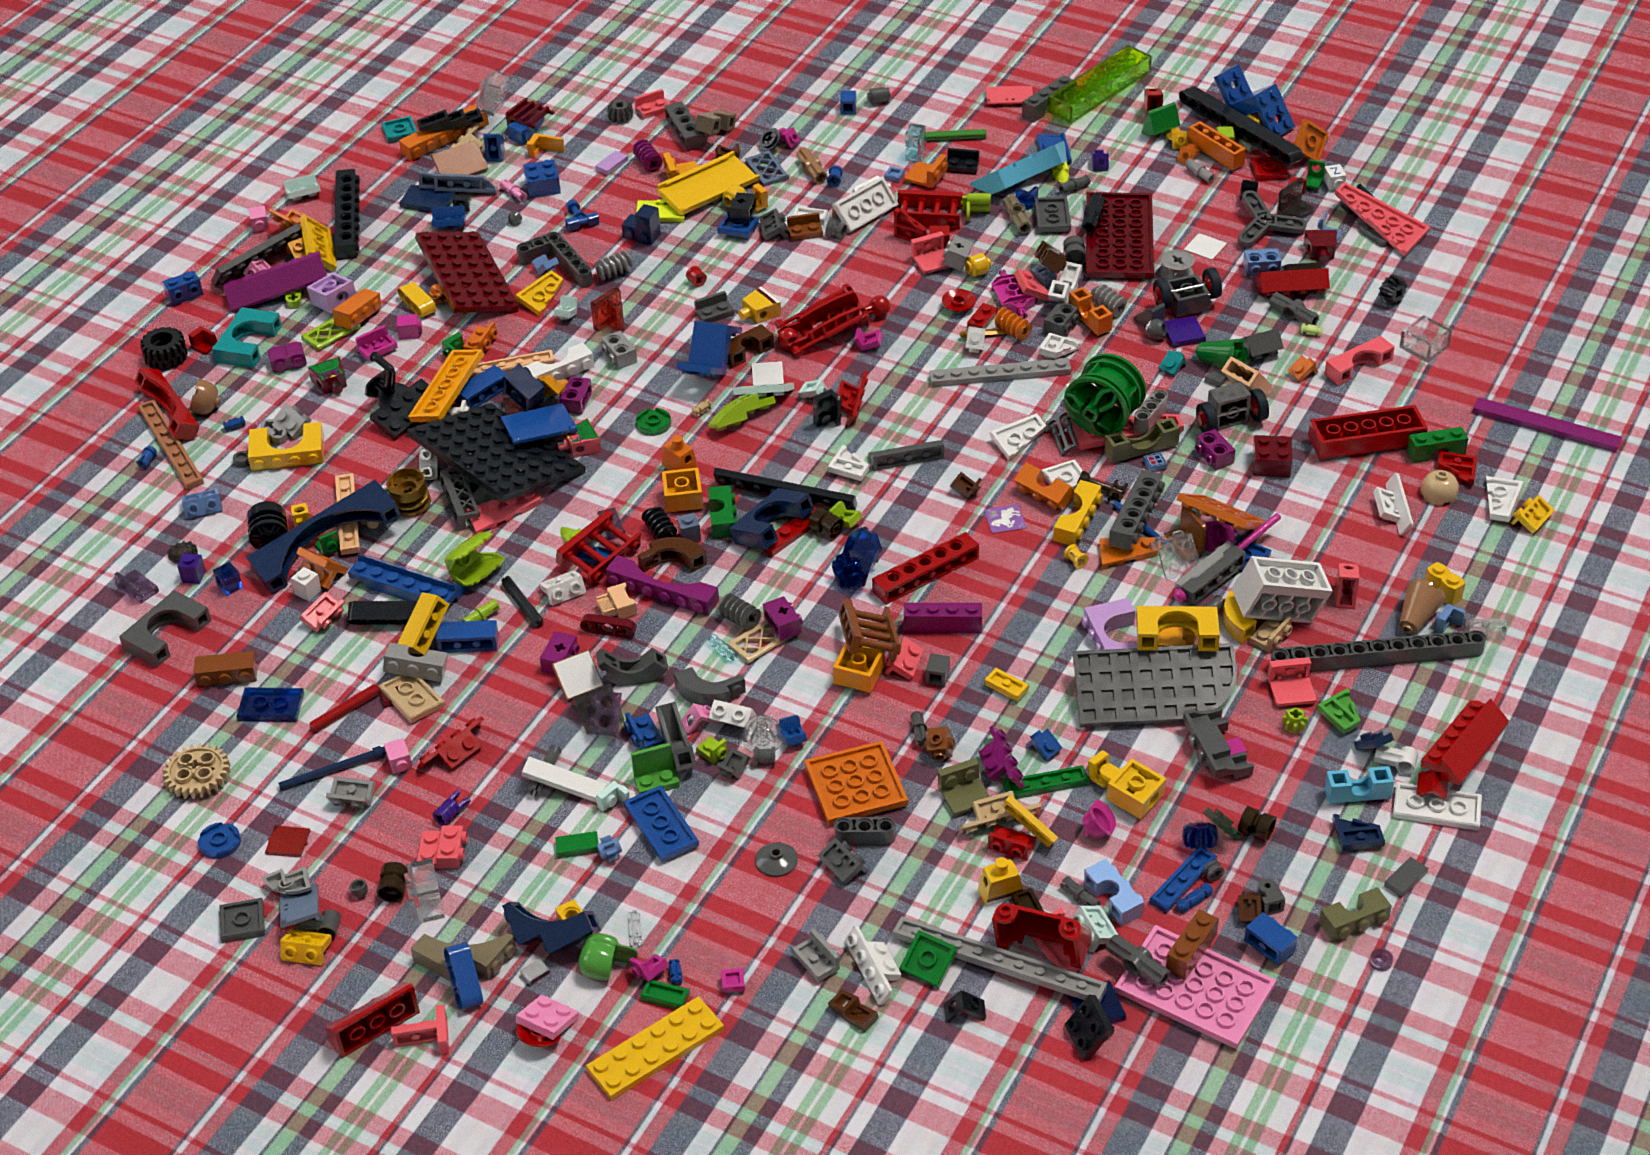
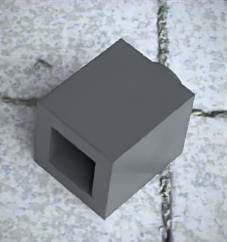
(937, 670)

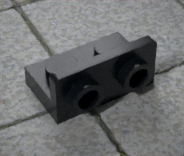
(962, 161)
(827, 408)

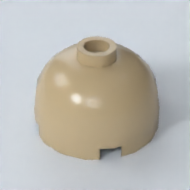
(1439, 488)

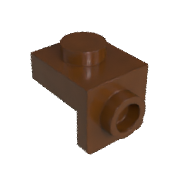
(721, 150)
(965, 486)

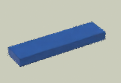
(1181, 880)

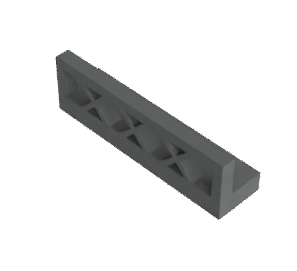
(906, 455)
(453, 497)

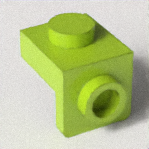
(849, 516)

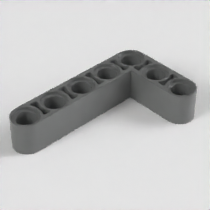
(555, 245)

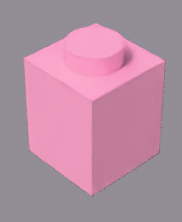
(258, 218)
(398, 756)

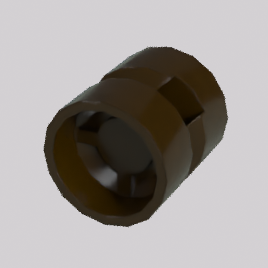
(826, 523)
(1258, 824)
(392, 882)

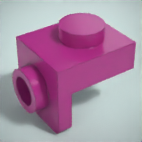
(790, 136)
(869, 340)
(650, 968)

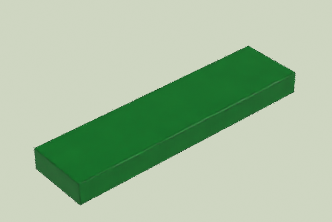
(1048, 782)

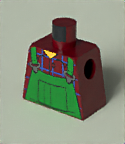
(328, 376)

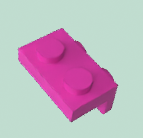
(375, 340)

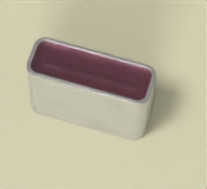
(535, 972)

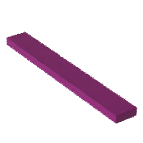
(1547, 424)

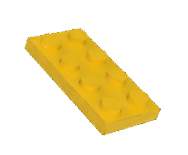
(318, 238)

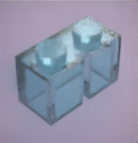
(915, 143)

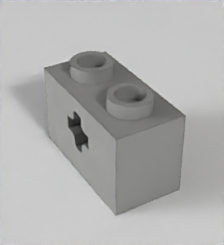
(957, 252)

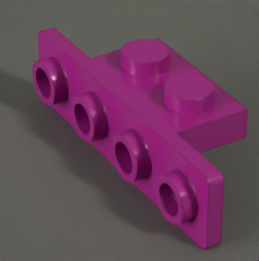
(999, 759)

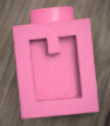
(256, 266)

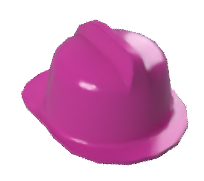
(1218, 534)
(1099, 820)

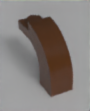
(673, 550)

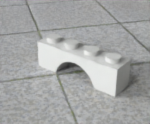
(577, 360)

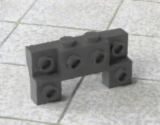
(1211, 746)

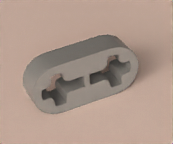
(276, 432)

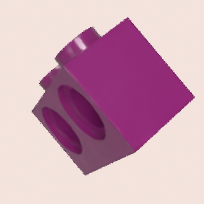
(576, 394)
(1215, 449)

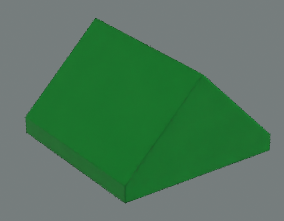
(1161, 119)

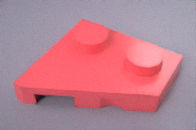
(1031, 285)

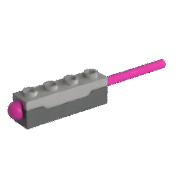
(1216, 567)

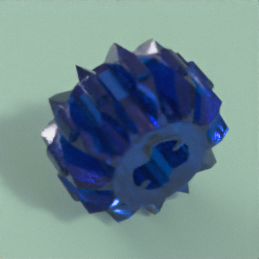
(1200, 835)

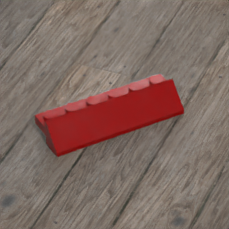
(1465, 741)

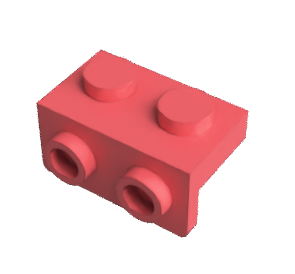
(322, 612)
(906, 661)

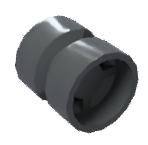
(1074, 249)

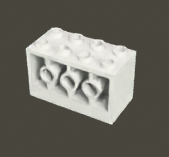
(1281, 589)

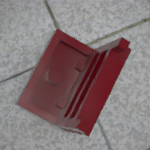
(527, 113)

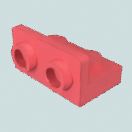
(650, 104)

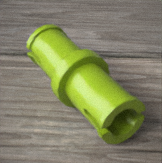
(481, 613)

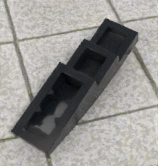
(444, 121)

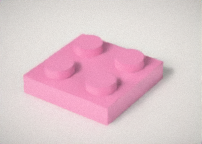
(547, 1017)

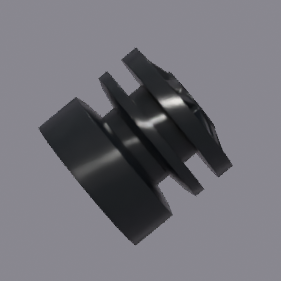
(265, 523)

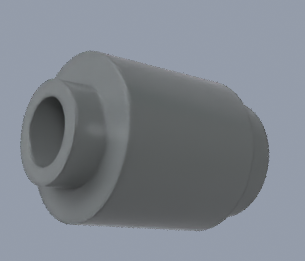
(878, 95)

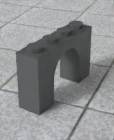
(172, 609)

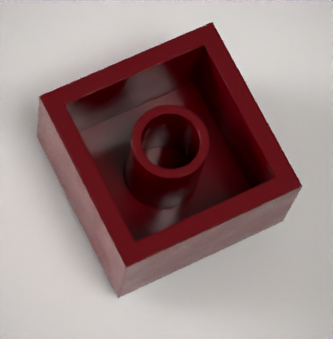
(1272, 456)

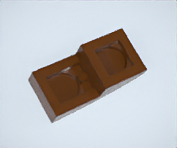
(852, 1011)

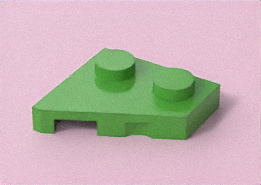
(1340, 711)

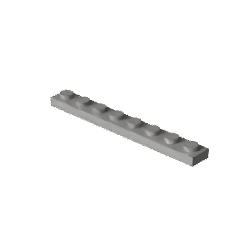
(1000, 372)

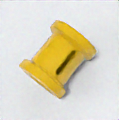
(1076, 556)

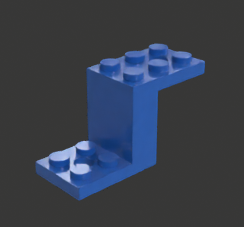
(1265, 101)
(709, 349)

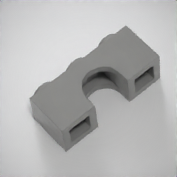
(428, 667)

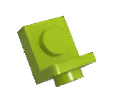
(712, 749)

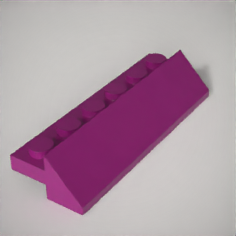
(274, 281)

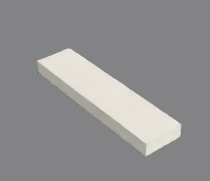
(562, 779)

